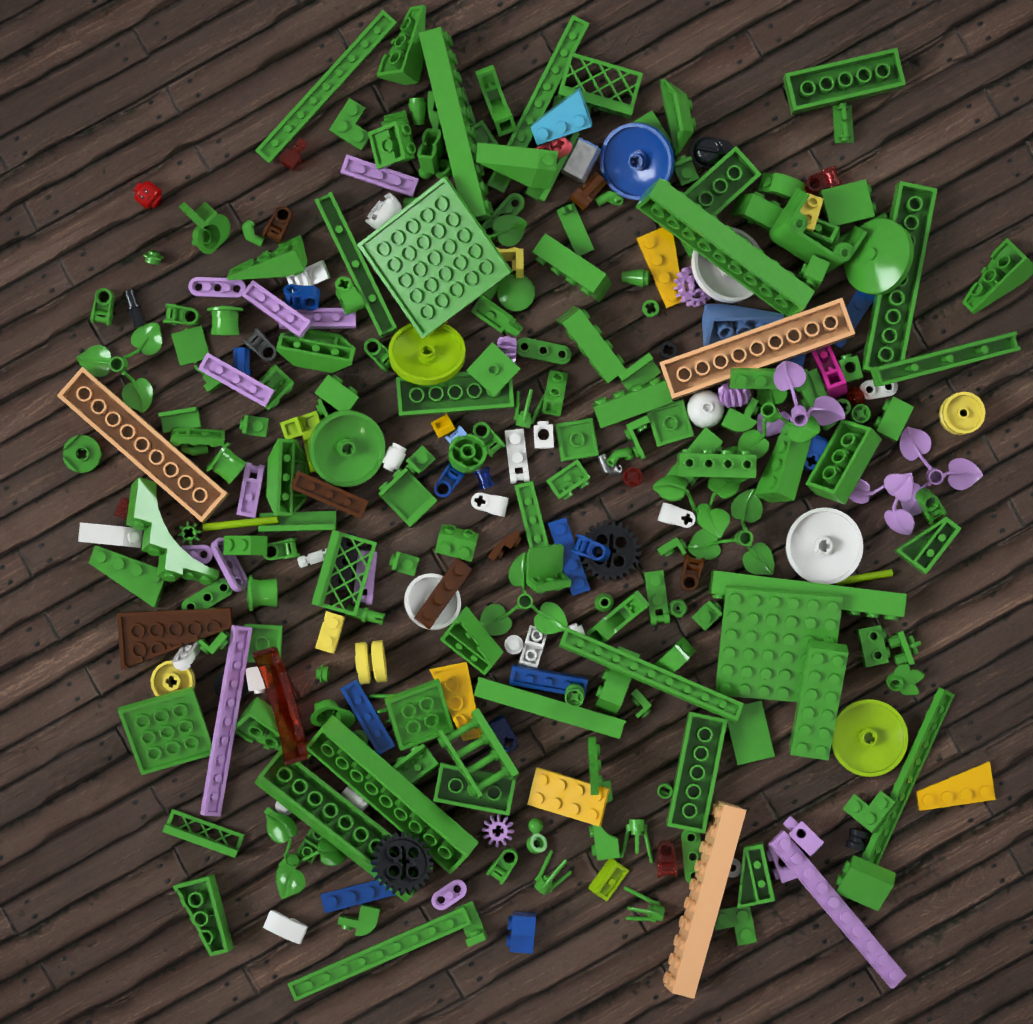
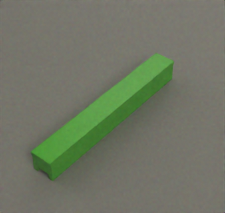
(356, 265)
(944, 359)
(549, 707)

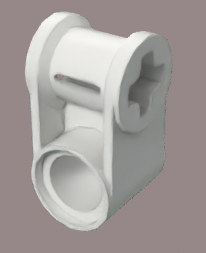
(493, 504)
(672, 515)

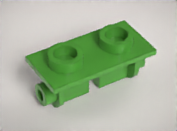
(843, 123)

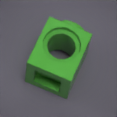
(857, 373)

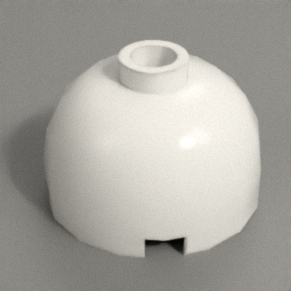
(383, 211)
(705, 409)

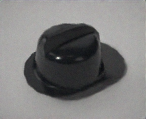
(709, 150)

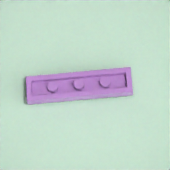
(383, 178)
(276, 309)
(328, 318)
(236, 379)

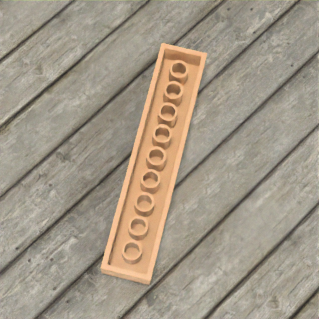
(758, 348)
(143, 445)
(704, 899)

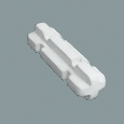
(312, 558)

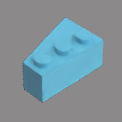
(564, 119)

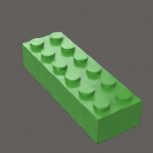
(844, 81)
(455, 395)
(818, 699)
(696, 772)

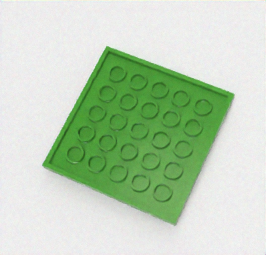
(434, 257)
(768, 639)

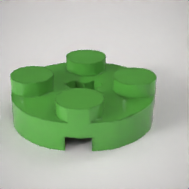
(71, 454)

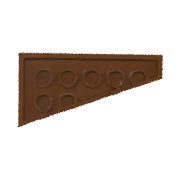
(160, 631)

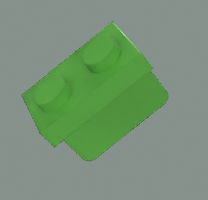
(546, 569)

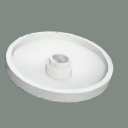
(715, 281)
(824, 546)

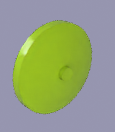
(427, 359)
(869, 738)

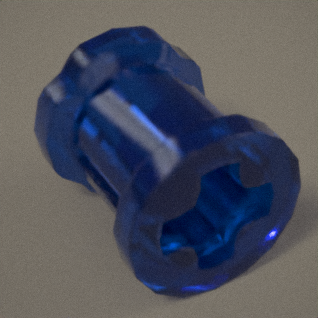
(484, 478)

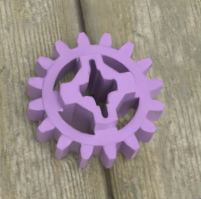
(689, 287)

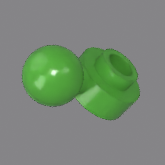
(443, 171)
(536, 826)

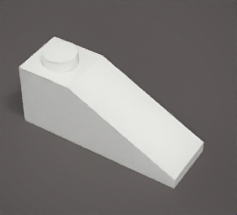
(110, 535)

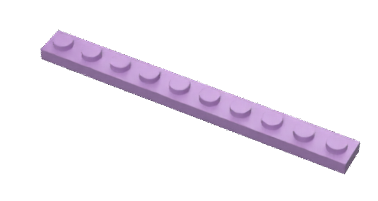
(226, 720)
(837, 909)

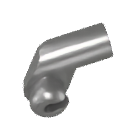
(616, 470)

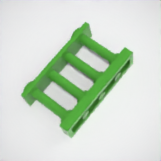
(497, 753)

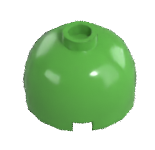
(467, 453)

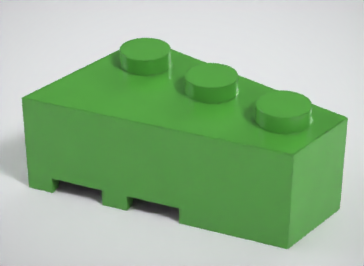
(928, 545)
(472, 641)
(755, 877)

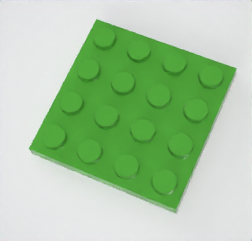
(166, 730)

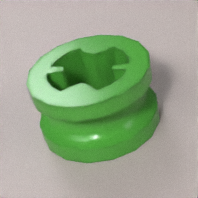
(645, 310)

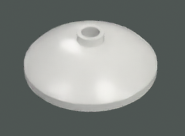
(417, 594)

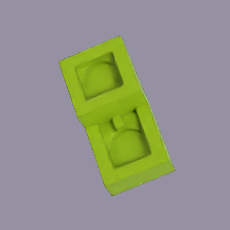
(294, 427)

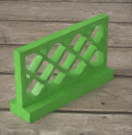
(600, 102)
(328, 566)

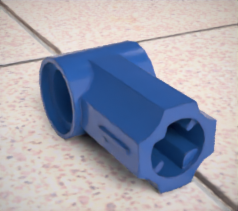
(241, 360)

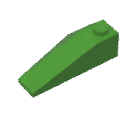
(406, 56)

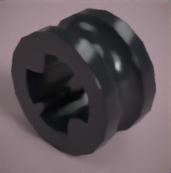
(669, 344)

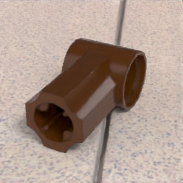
(585, 195)

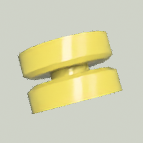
(950, 413)
(369, 662)
(162, 677)

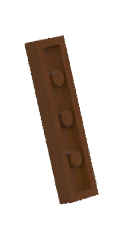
(329, 494)
(442, 593)

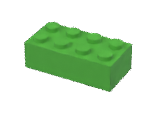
(723, 182)
(843, 461)
(453, 790)

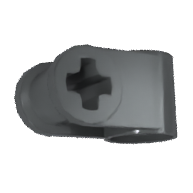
(259, 343)

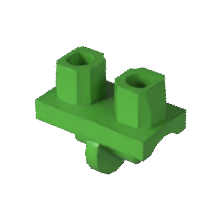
(900, 640)

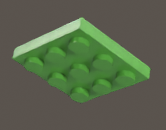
(418, 714)

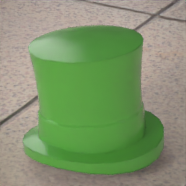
(225, 320)
(226, 464)
(262, 593)

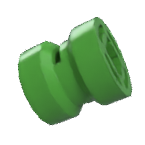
(863, 414)
(574, 695)

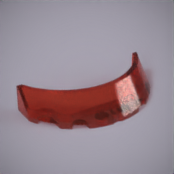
(283, 705)

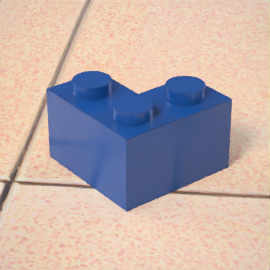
(522, 932)

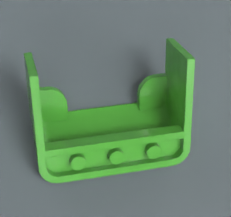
(789, 235)

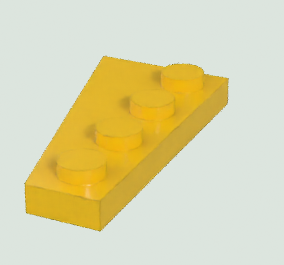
(964, 788)

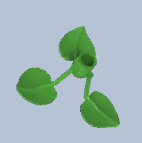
(509, 229)
(99, 362)
(756, 443)
(713, 521)
(758, 558)
(547, 621)
(288, 880)

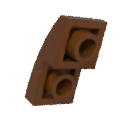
(510, 541)

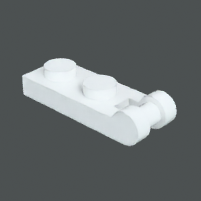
(517, 455)

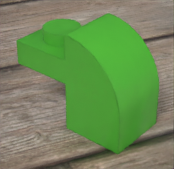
(780, 185)
(738, 422)
(676, 656)
(365, 923)

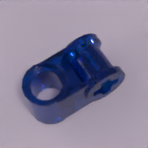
(503, 730)

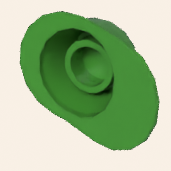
(212, 234)
(325, 709)

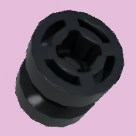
(857, 839)

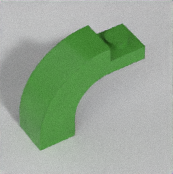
(495, 101)
(618, 617)

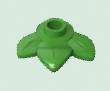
(905, 679)

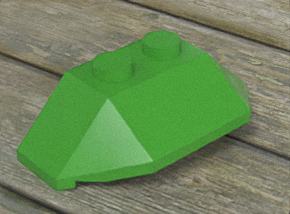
(678, 115)
(316, 350)
(282, 467)

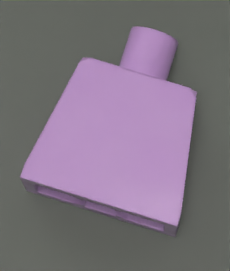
(810, 842)

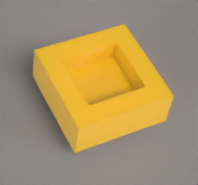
(443, 426)

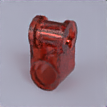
(825, 179)
(666, 862)

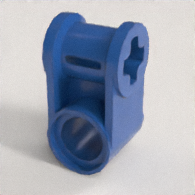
(303, 297)
(815, 451)
(448, 479)
(587, 548)

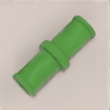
(367, 615)

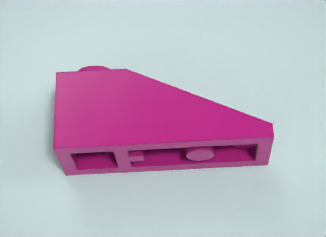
(830, 371)

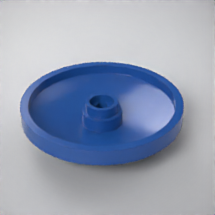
(635, 159)

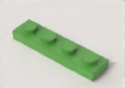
(756, 379)
(531, 514)

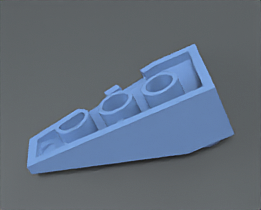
(727, 320)

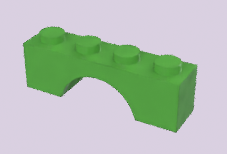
(605, 845)

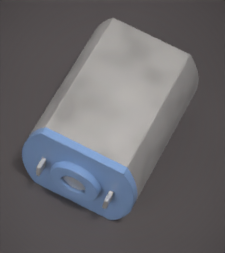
(580, 160)

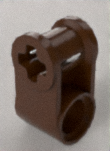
(277, 225)
(691, 571)

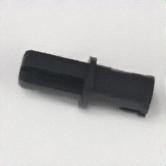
(134, 308)

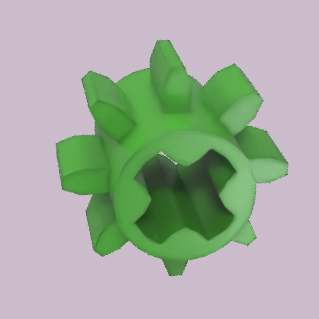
(184, 534)

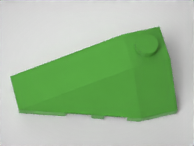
(526, 165)
(282, 262)
(1003, 274)
(259, 725)

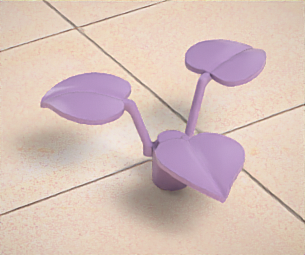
(825, 409)
(961, 471)
(897, 485)

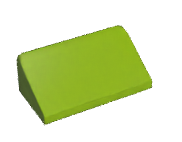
(608, 879)

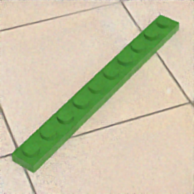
(326, 87)
(543, 93)
(651, 674)
(909, 773)
(379, 953)

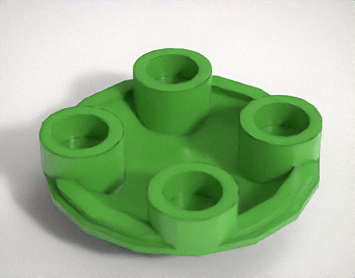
(516, 293)

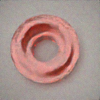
(855, 396)

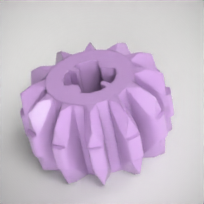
(508, 346)
(733, 397)
(497, 838)

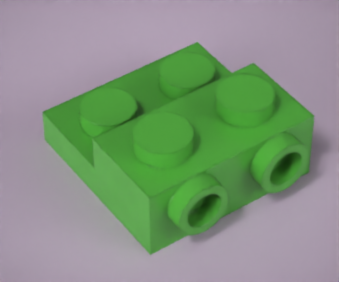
(392, 144)

